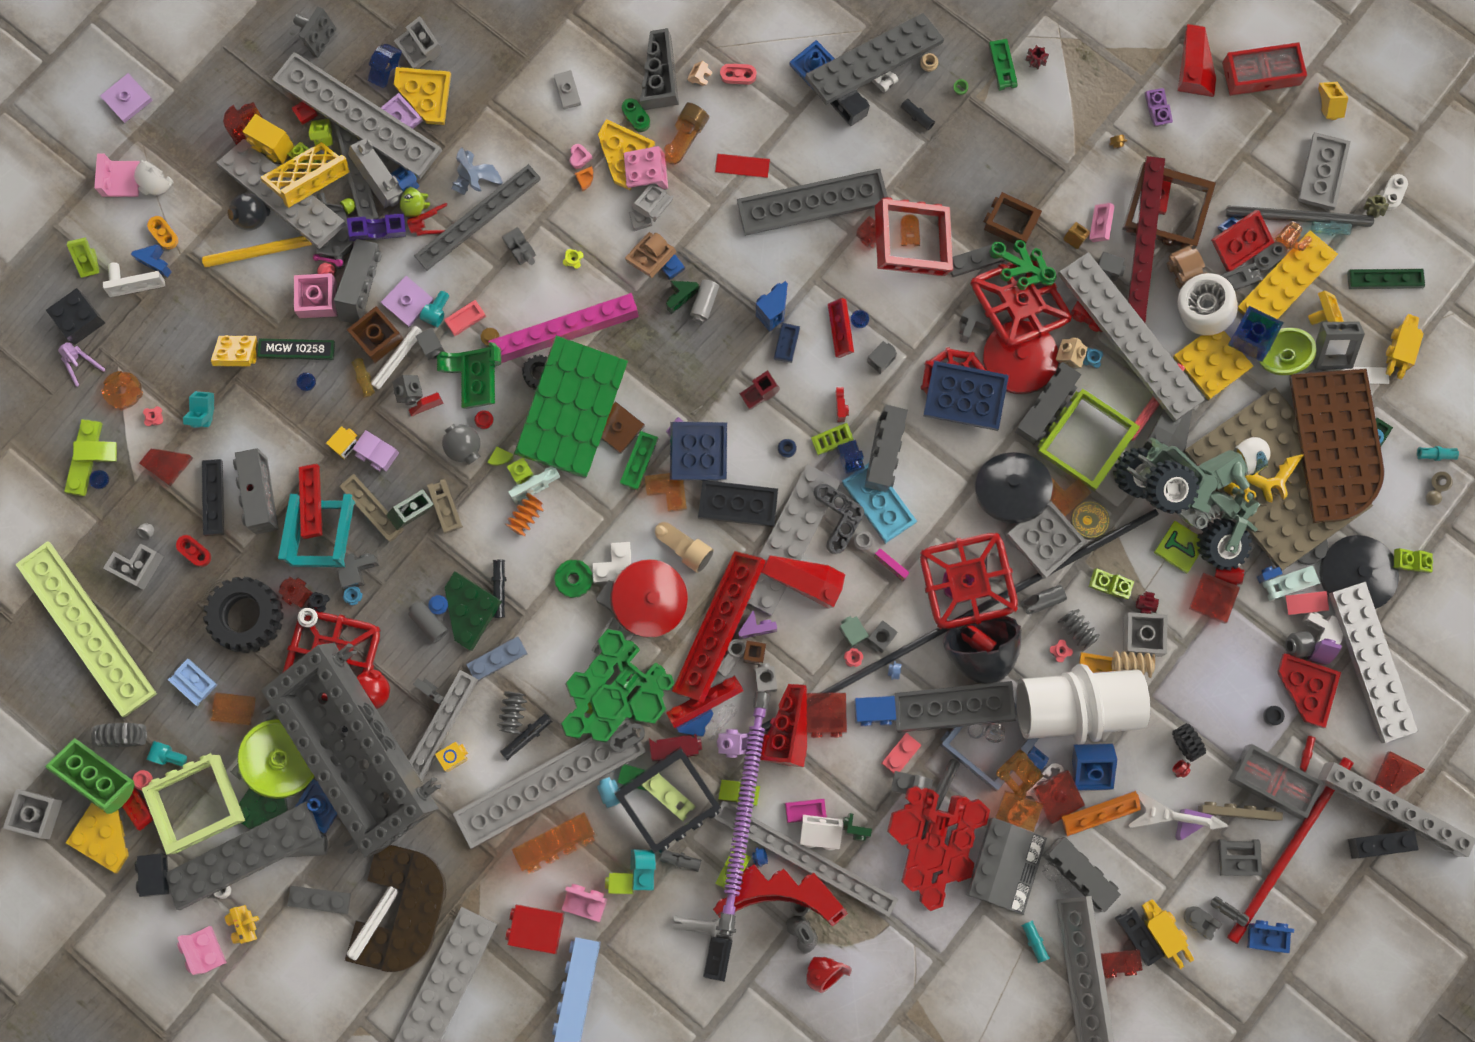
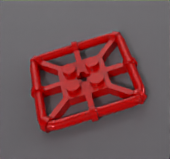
(1017, 310)
(961, 591)
(373, 631)

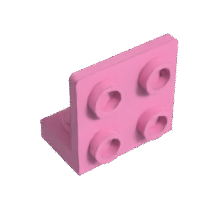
(646, 167)
(115, 177)
(584, 904)
(201, 951)

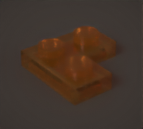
(673, 489)
(1070, 498)

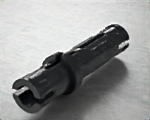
(499, 585)
(508, 752)

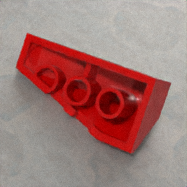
(1197, 66)
(809, 579)
(788, 733)

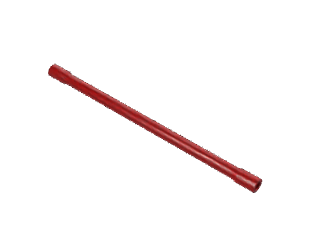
(1238, 930)

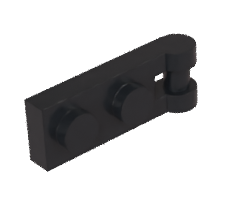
(1140, 937)

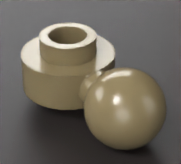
(1434, 497)

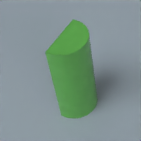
(92, 776)

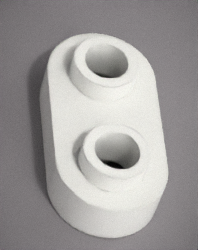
(1395, 190)

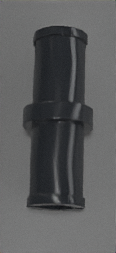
(917, 114)

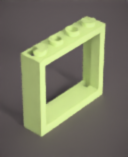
(160, 816)

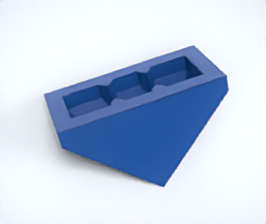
(697, 724)

